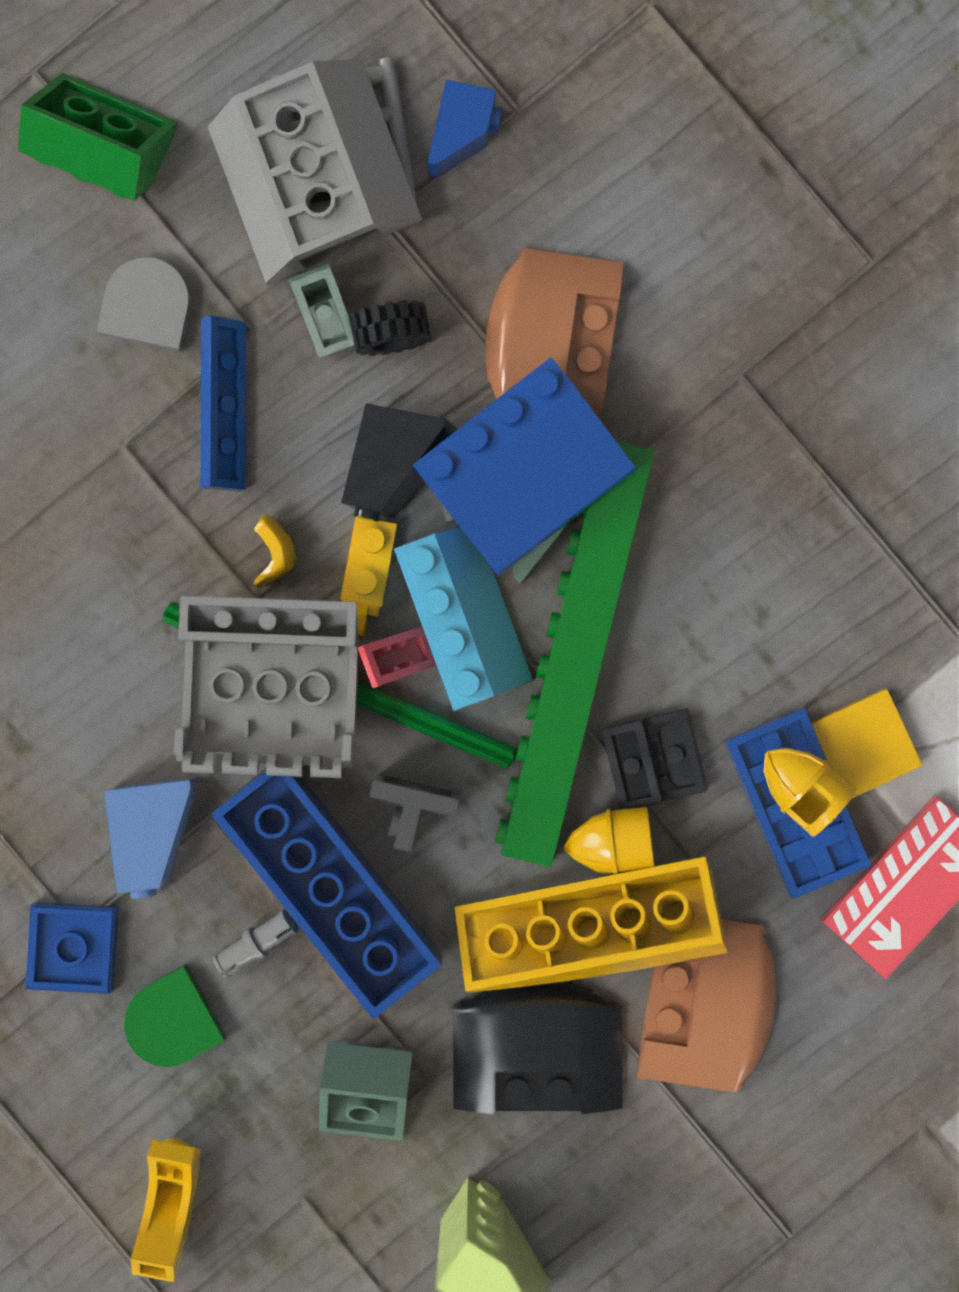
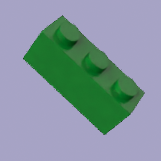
(95, 136)

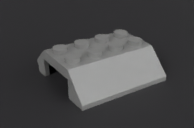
(268, 685)

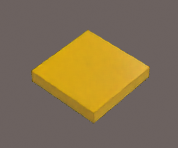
(867, 742)

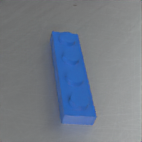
(223, 404)

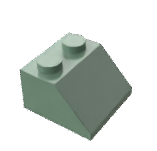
(364, 1090)

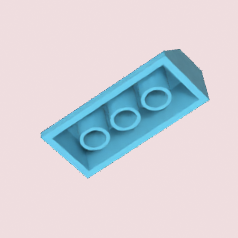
(463, 617)

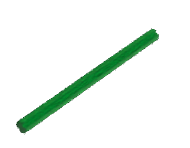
(414, 717)

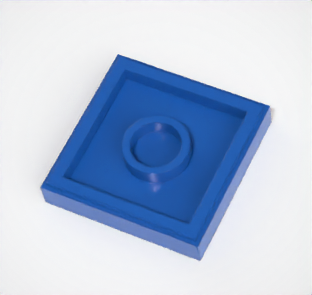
(72, 948)

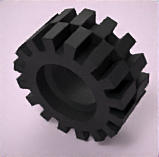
(390, 328)

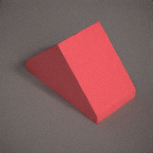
(397, 657)

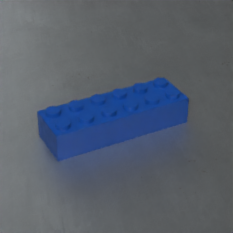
(329, 889)

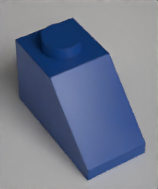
(462, 125)

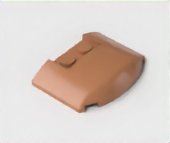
(555, 310)
(711, 1014)

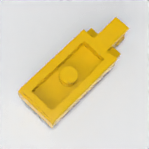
(368, 567)

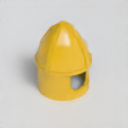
(806, 787)
(613, 841)

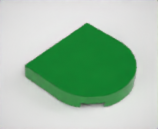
(171, 1020)

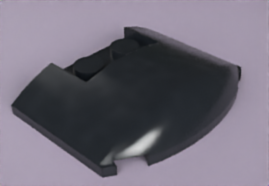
(537, 1050)

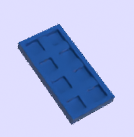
(800, 858)

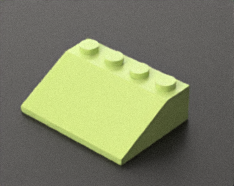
(485, 1247)

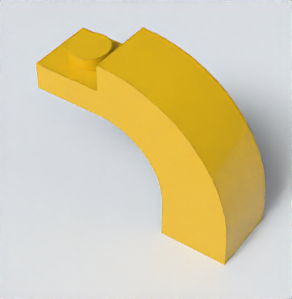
(167, 1209)

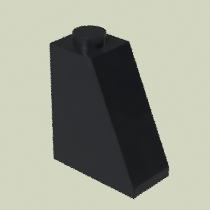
(384, 456)

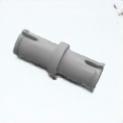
(255, 944)

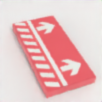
(902, 891)

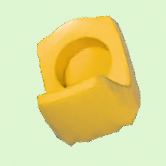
(281, 549)

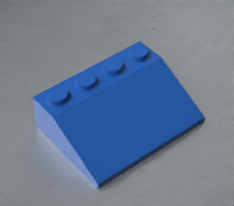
(524, 466)

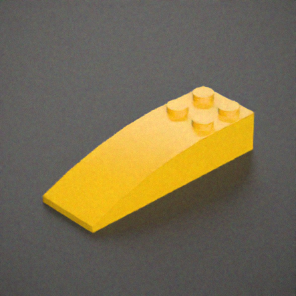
(592, 928)

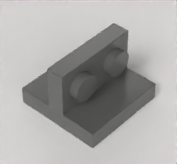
(415, 799)

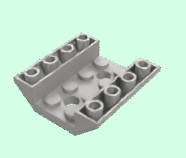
(335, 150)

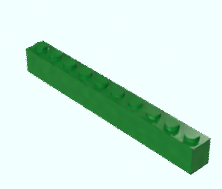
(571, 668)

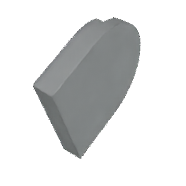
(146, 304)

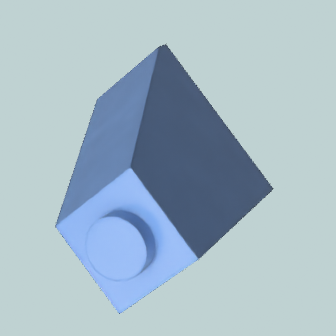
(147, 831)

